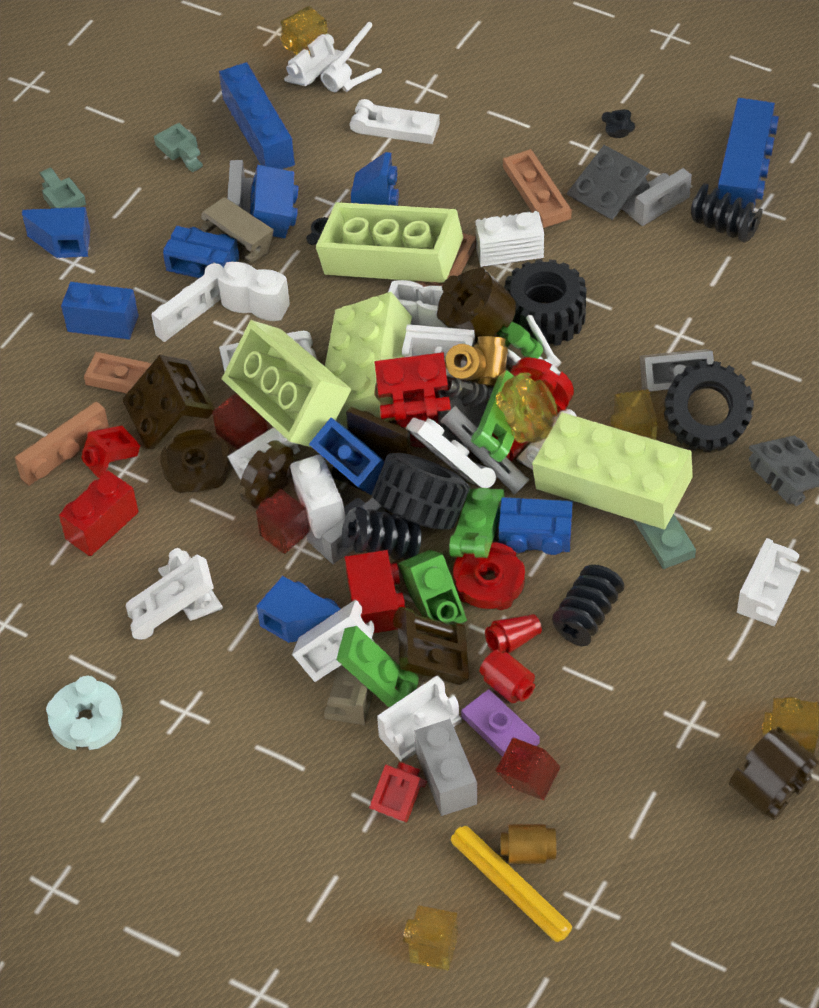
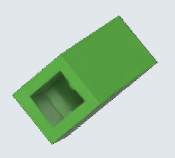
(432, 587)

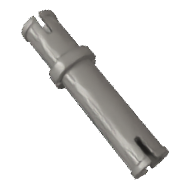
(504, 470)

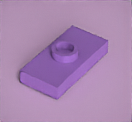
(497, 722)

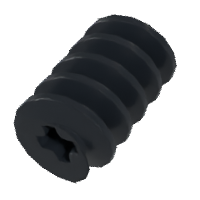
(725, 215)
(381, 532)
(587, 604)

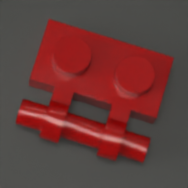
(412, 376)

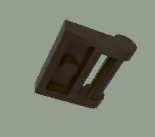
(430, 654)

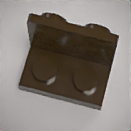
(165, 395)
(377, 435)

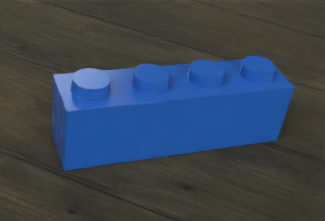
(256, 117)
(747, 149)

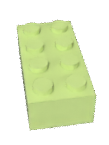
(390, 242)
(360, 336)
(284, 383)
(613, 470)

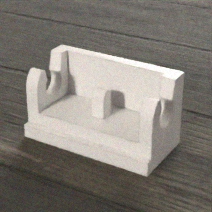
(431, 340)
(769, 583)
(320, 646)
(417, 710)

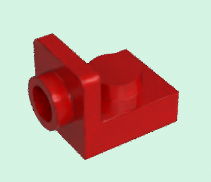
(108, 446)
(397, 791)

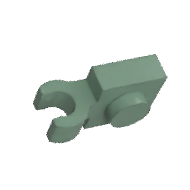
(179, 143)
(60, 193)

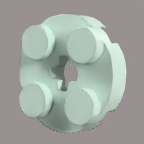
(79, 696)

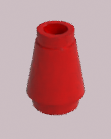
(512, 633)

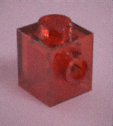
(238, 422)
(282, 521)
(528, 768)

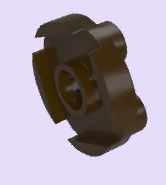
(267, 473)
(195, 477)

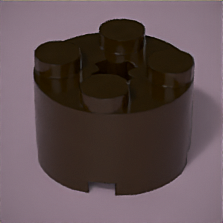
(475, 303)
(773, 772)

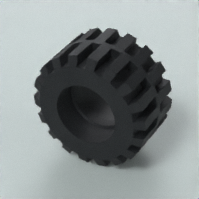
(558, 287)
(708, 377)
(420, 491)

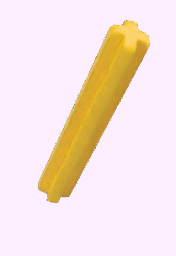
(511, 884)

